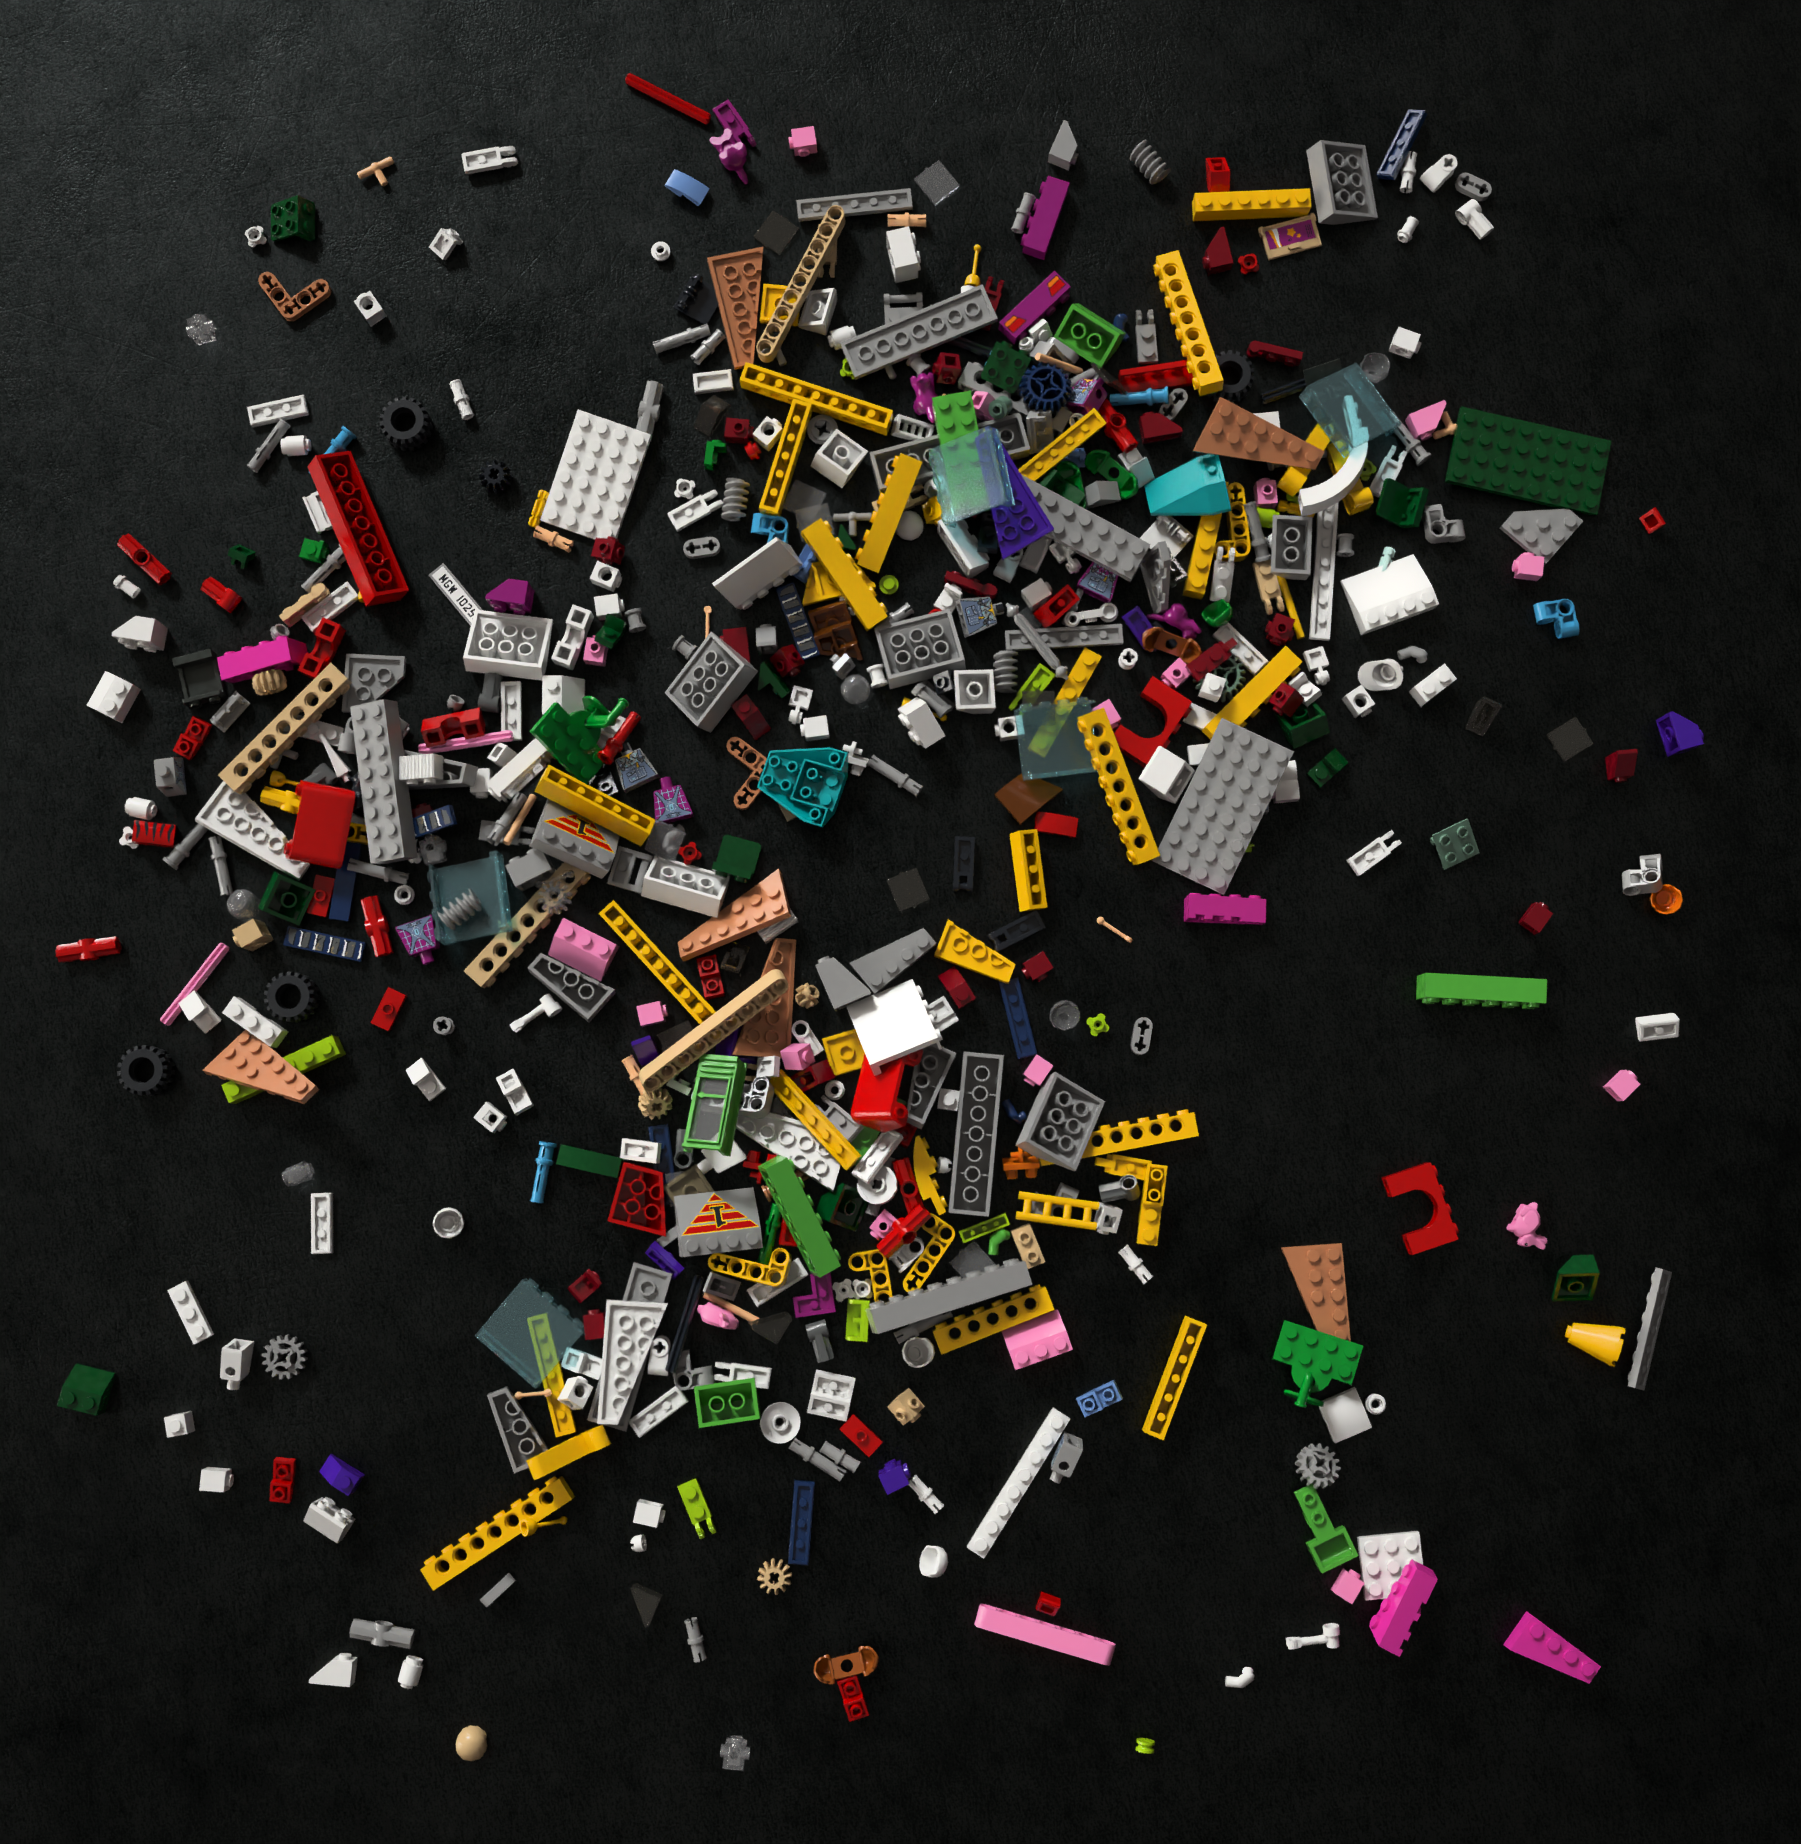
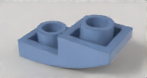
(687, 186)
(1099, 1398)

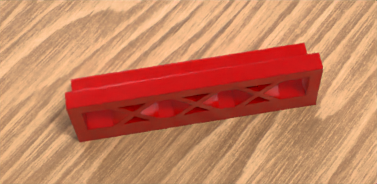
(1156, 377)

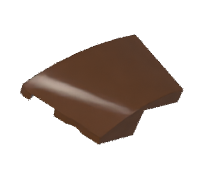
(835, 630)
(1026, 797)

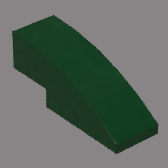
(589, 1161)

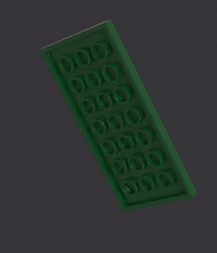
(1528, 461)

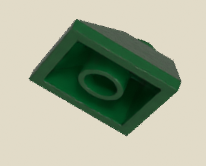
(842, 1207)
(1576, 1279)

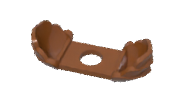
(1185, 649)
(829, 1669)

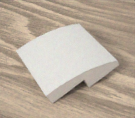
(831, 1395)
(1345, 1415)

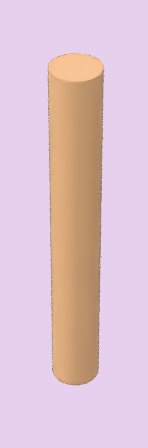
(1060, 364)
(519, 819)
(730, 1307)

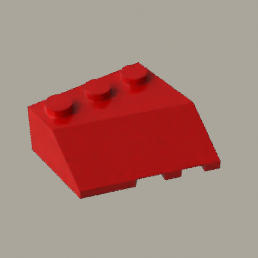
(639, 1199)

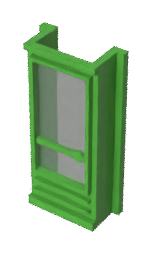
(715, 1104)

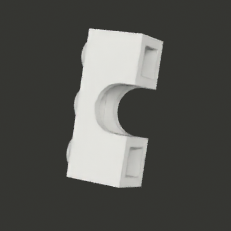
(577, 628)
(254, 1022)

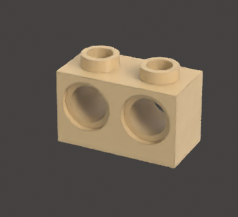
(252, 935)
(1027, 1246)

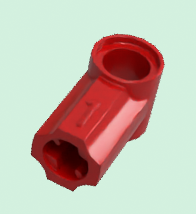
(224, 596)

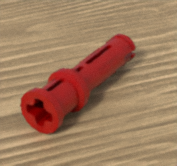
(614, 744)

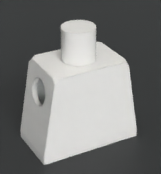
(720, 1163)
(236, 1362)

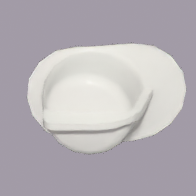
(1381, 675)

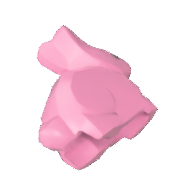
(1525, 1224)
(716, 1316)

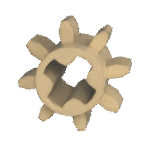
(807, 995)

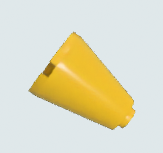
(1597, 1340)

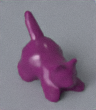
(731, 153)
(924, 390)
(1178, 618)

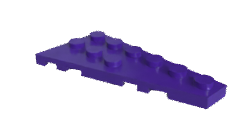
(1022, 522)

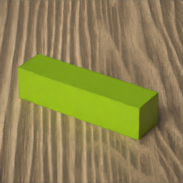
(984, 1227)

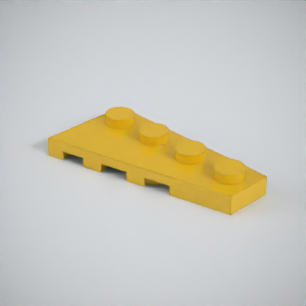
(967, 952)

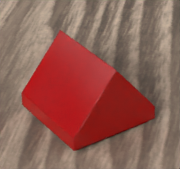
(1652, 520)
(1048, 1604)

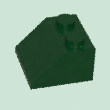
(1304, 725)
(286, 898)
(87, 1389)

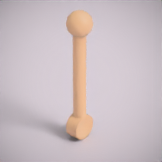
(707, 610)
(1100, 920)
(518, 1395)

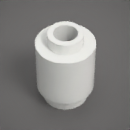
(840, 335)
(295, 445)
(141, 808)
(410, 1672)

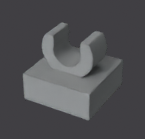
(842, 665)

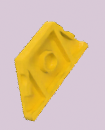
(821, 587)

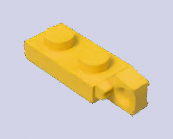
(1123, 1165)

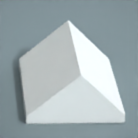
(818, 310)

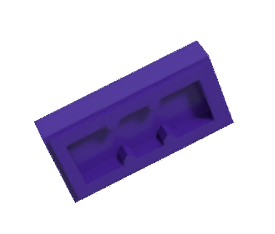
(1137, 623)
(664, 1259)

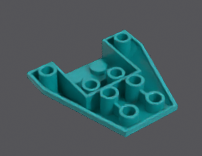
(1190, 489)
(806, 781)

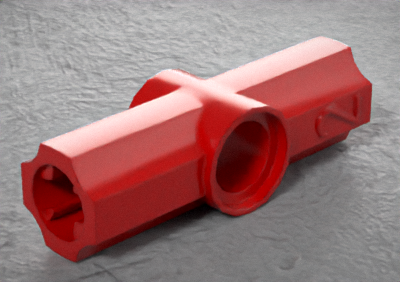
(1116, 427)
(151, 566)
(377, 926)
(88, 949)
(905, 1175)
(903, 1230)

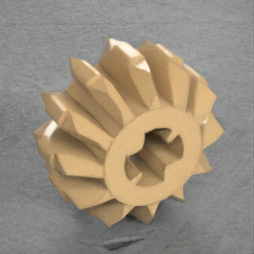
(269, 682)
(655, 1103)
(782, 1578)

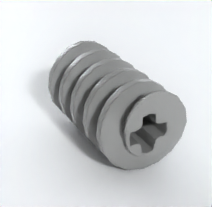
(1148, 164)
(734, 499)
(1004, 671)
(460, 910)

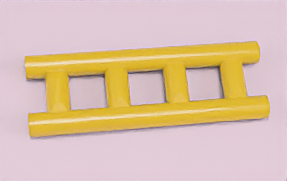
(1068, 1203)

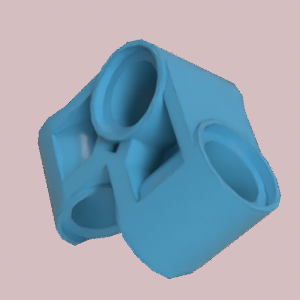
(765, 525)
(1564, 624)

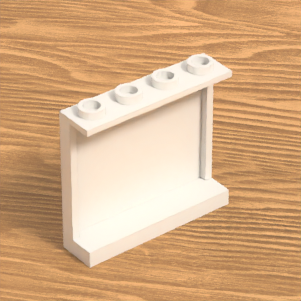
(893, 1024)

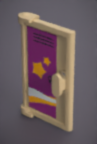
(1297, 234)

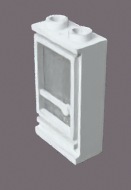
(519, 771)

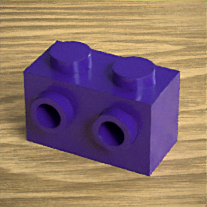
(894, 1476)

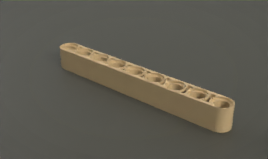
(801, 275)
(708, 1039)

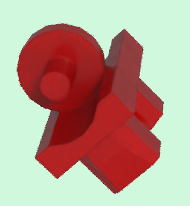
(753, 1161)

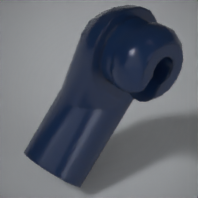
(1119, 322)
(1018, 1118)

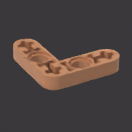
(288, 302)
(756, 767)

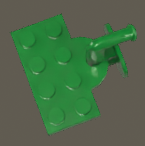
(575, 736)
(1317, 1358)

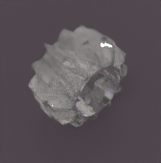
(548, 897)

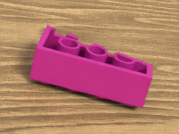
(277, 654)
(1224, 909)
(1402, 1606)
(1545, 1646)

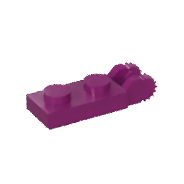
(731, 119)

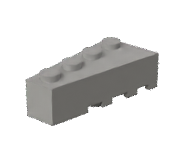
(454, 775)
(890, 961)
(575, 989)
(926, 1082)
(516, 1429)

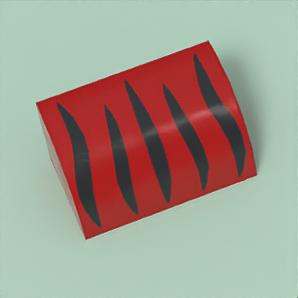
(153, 833)

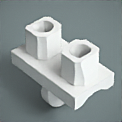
(857, 761)

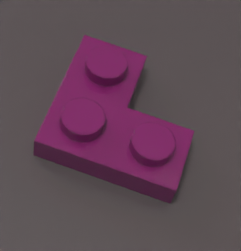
(820, 1301)

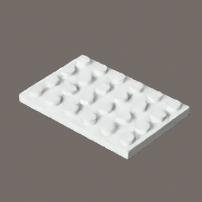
(595, 477)

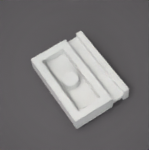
(317, 512)
(942, 1014)

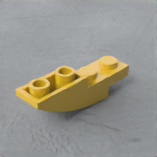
(923, 1168)
(1151, 1204)

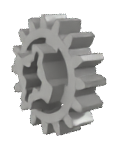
(279, 1351)
(1322, 1475)

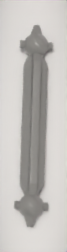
(1037, 641)

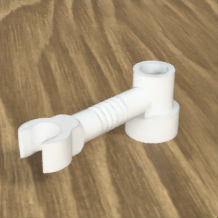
(548, 1005)
(1329, 1636)

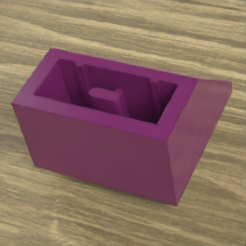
(512, 596)

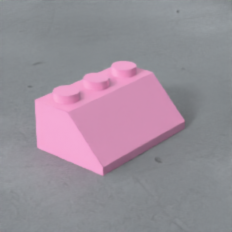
(582, 949)
(1037, 1339)

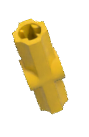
(284, 800)

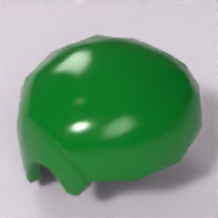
(1218, 613)

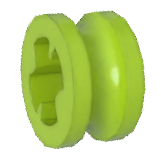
(1145, 1745)

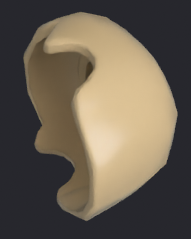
(471, 1743)

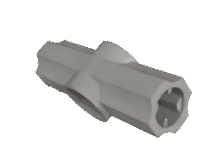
(650, 407)
(382, 1633)

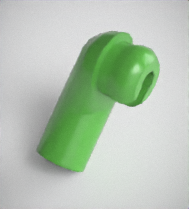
(996, 1238)

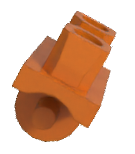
(1019, 1161)

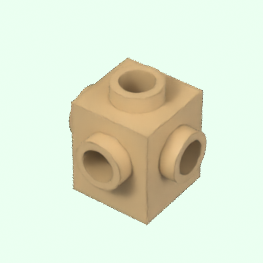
(906, 1407)

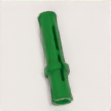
(768, 1241)

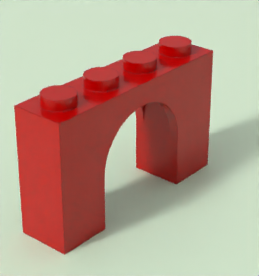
(1173, 707)
(1440, 1228)

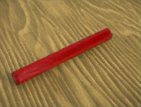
(667, 98)

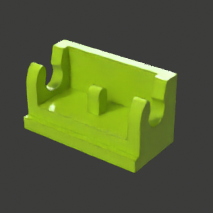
(857, 1320)

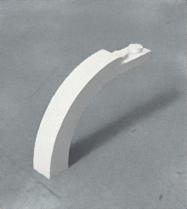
(1330, 492)

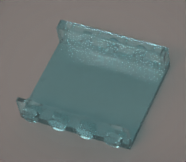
(1349, 409)
(970, 475)
(1051, 739)
(487, 881)
(530, 1332)

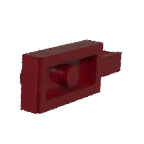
(1210, 659)

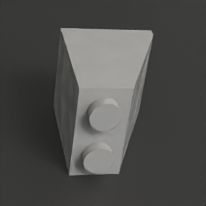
(840, 984)

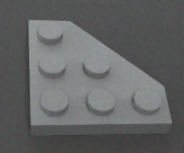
(1541, 530)
(1156, 575)
(371, 677)

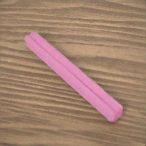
(461, 743)
(195, 983)

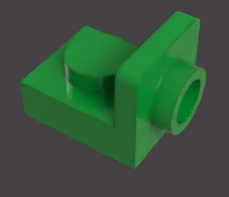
(711, 456)
(314, 551)

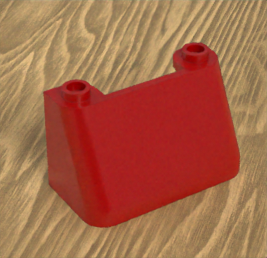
(321, 824)
(877, 1095)

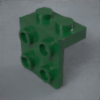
(293, 218)
(1006, 366)
(1057, 484)
(1401, 504)
(737, 859)

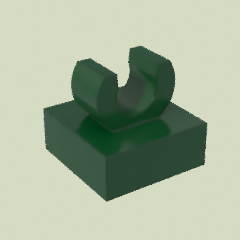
(242, 554)

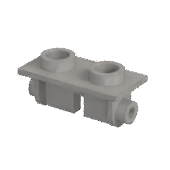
(229, 711)

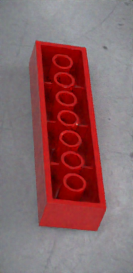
(358, 528)

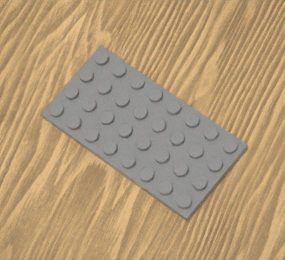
(1223, 806)

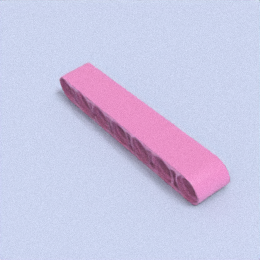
(1045, 1634)

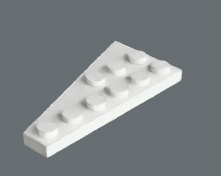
(247, 826)
(793, 1140)
(626, 1342)

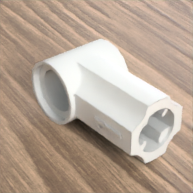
(1471, 215)
(808, 1037)

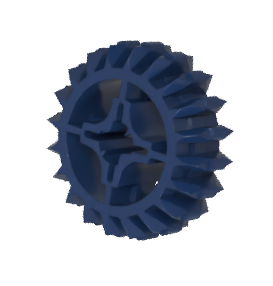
(1037, 380)

